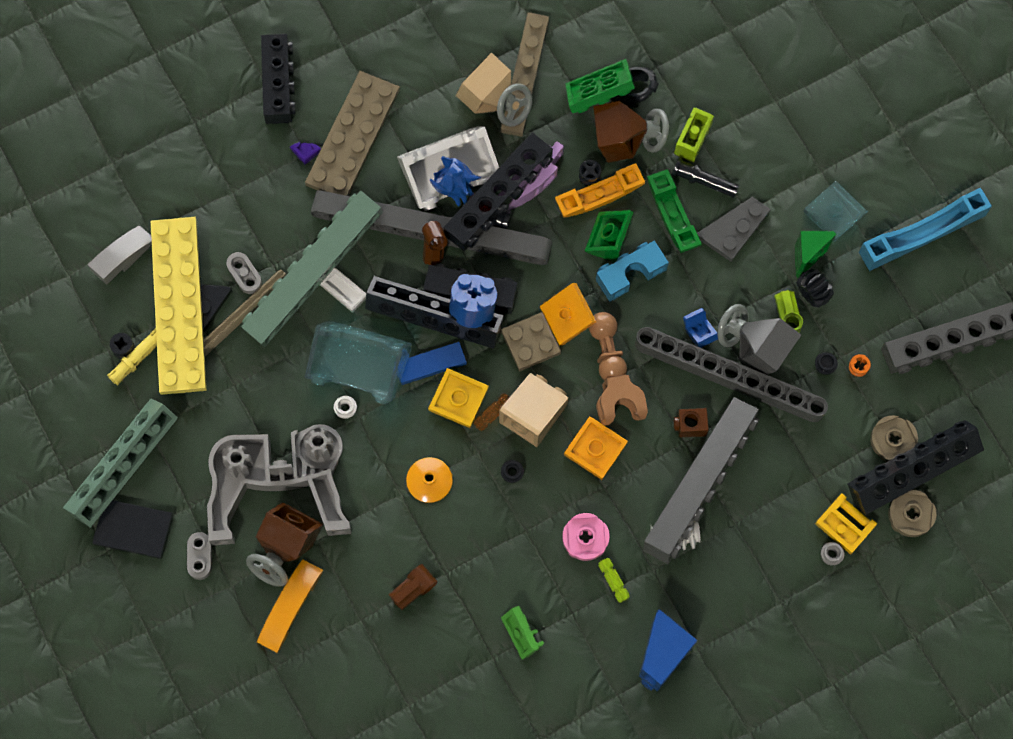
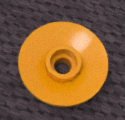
(429, 491)

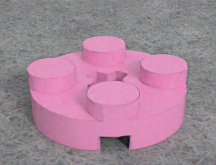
(595, 546)

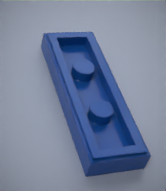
(433, 363)

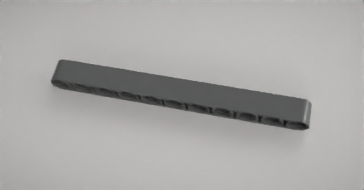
(410, 223)

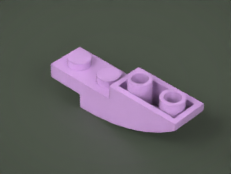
(544, 179)

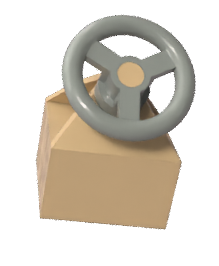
(491, 91)

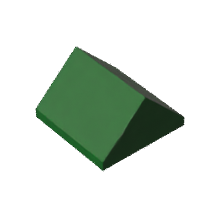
(609, 234)
(810, 248)

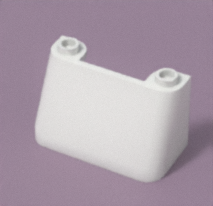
(469, 147)

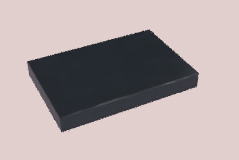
(133, 529)

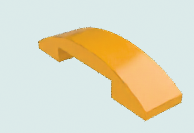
(600, 193)
(288, 605)

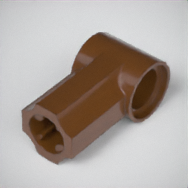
(434, 243)
(417, 583)

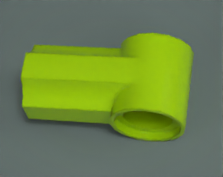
(788, 308)

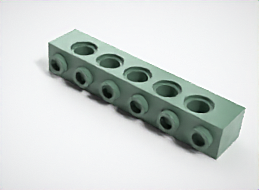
(120, 462)

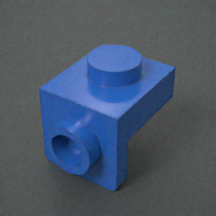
(699, 328)

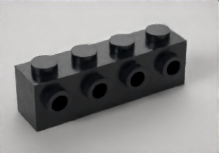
(276, 79)

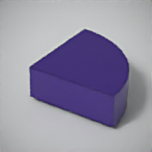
(305, 151)

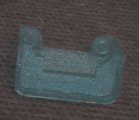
(357, 359)

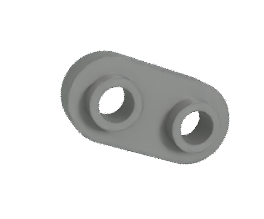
(245, 273)
(199, 555)

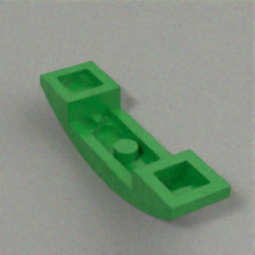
(672, 211)

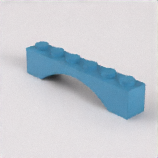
(902, 241)

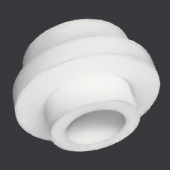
(345, 400)

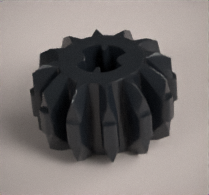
(815, 288)

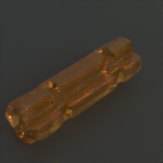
(490, 413)

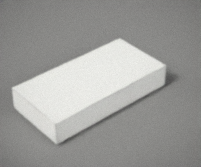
(344, 290)

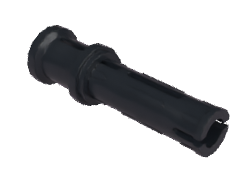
(694, 175)

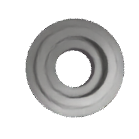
(837, 548)

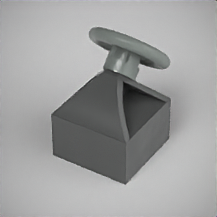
(762, 342)

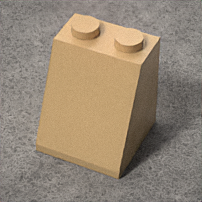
(533, 409)

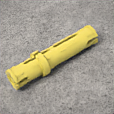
(131, 361)

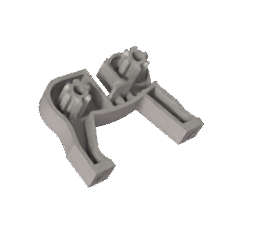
(245, 464)

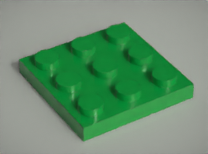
(599, 86)

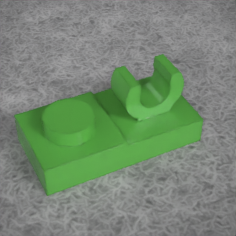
(520, 633)

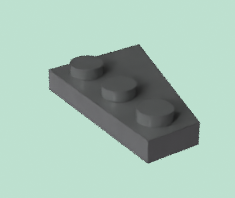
(734, 229)

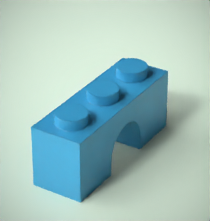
(646, 259)

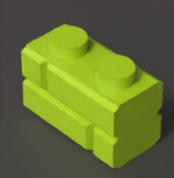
(693, 135)

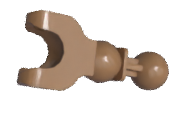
(613, 370)

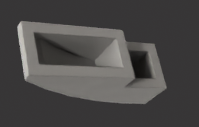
(120, 254)

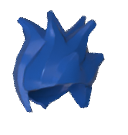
(454, 180)

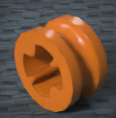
(856, 372)

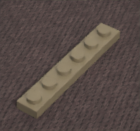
(527, 63)

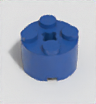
(473, 300)

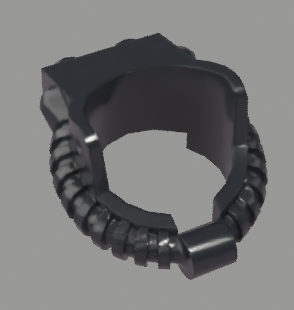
(640, 74)

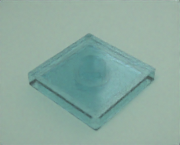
(835, 210)

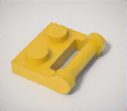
(843, 530)

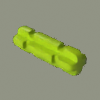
(614, 580)

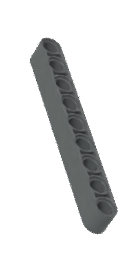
(742, 374)

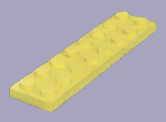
(178, 306)

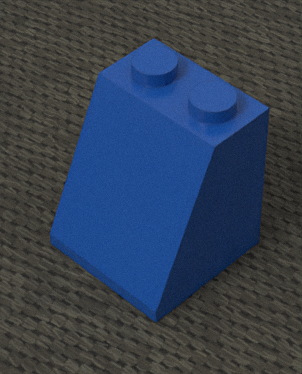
(664, 651)

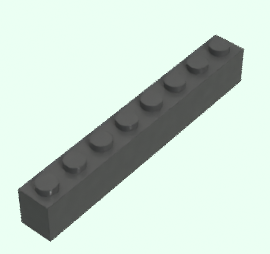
(700, 481)

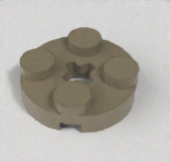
(899, 427)
(901, 521)

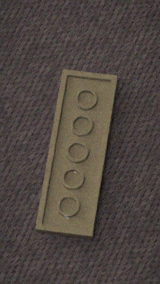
(352, 135)

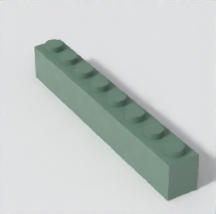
(312, 268)

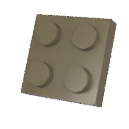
(530, 341)

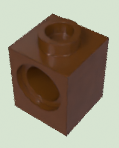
(698, 415)

